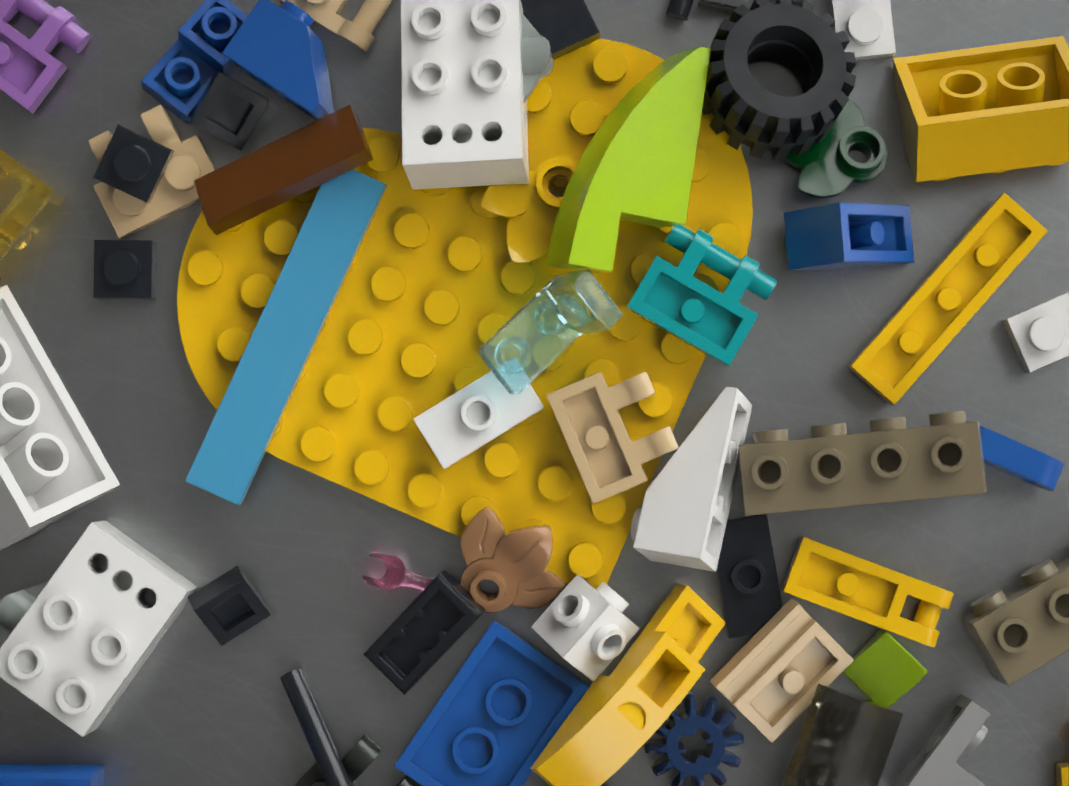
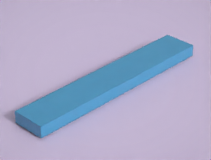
(285, 335)

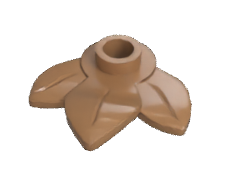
(510, 560)

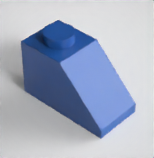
(284, 56)
(848, 236)

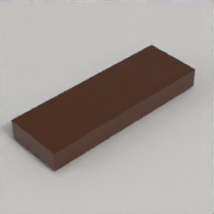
(283, 170)

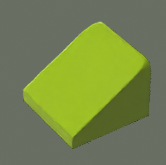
(884, 669)

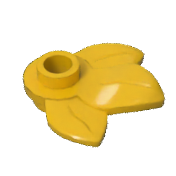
(529, 208)

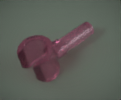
(396, 574)

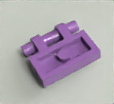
(25, 63)

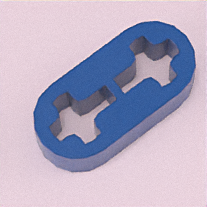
(1020, 460)

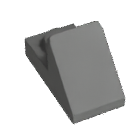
(957, 733)

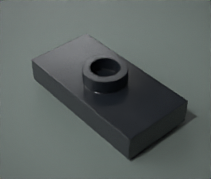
(747, 576)
(424, 632)

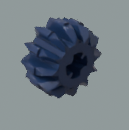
(700, 761)

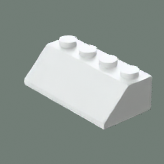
(45, 446)

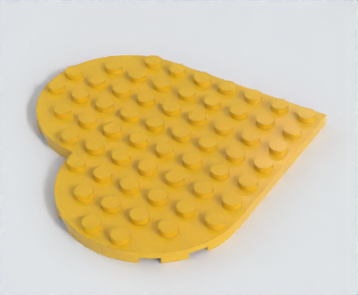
(431, 293)

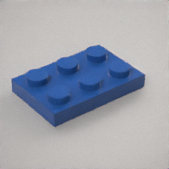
(493, 716)

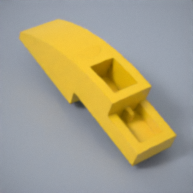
(636, 698)

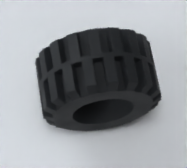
(801, 44)

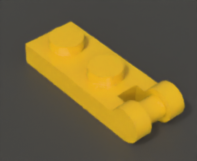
(864, 590)

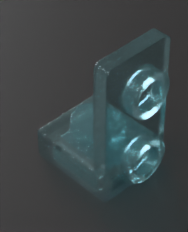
(546, 326)

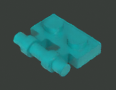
(693, 309)

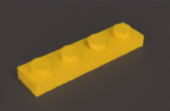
(947, 299)

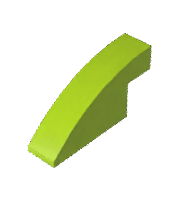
(634, 165)

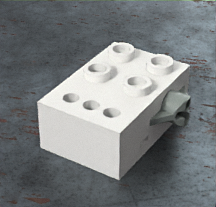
(468, 91)
(89, 626)

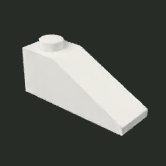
(693, 493)

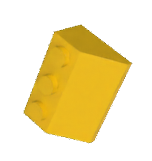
(984, 108)

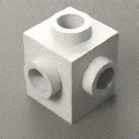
(587, 626)

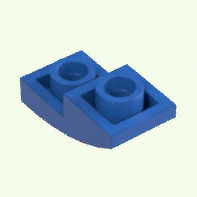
(191, 62)

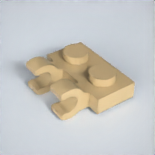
(177, 183)
(598, 436)

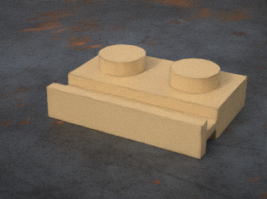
(780, 670)

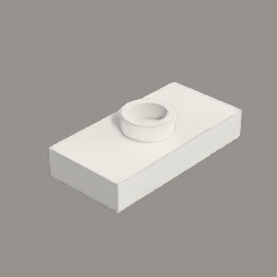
(474, 417)

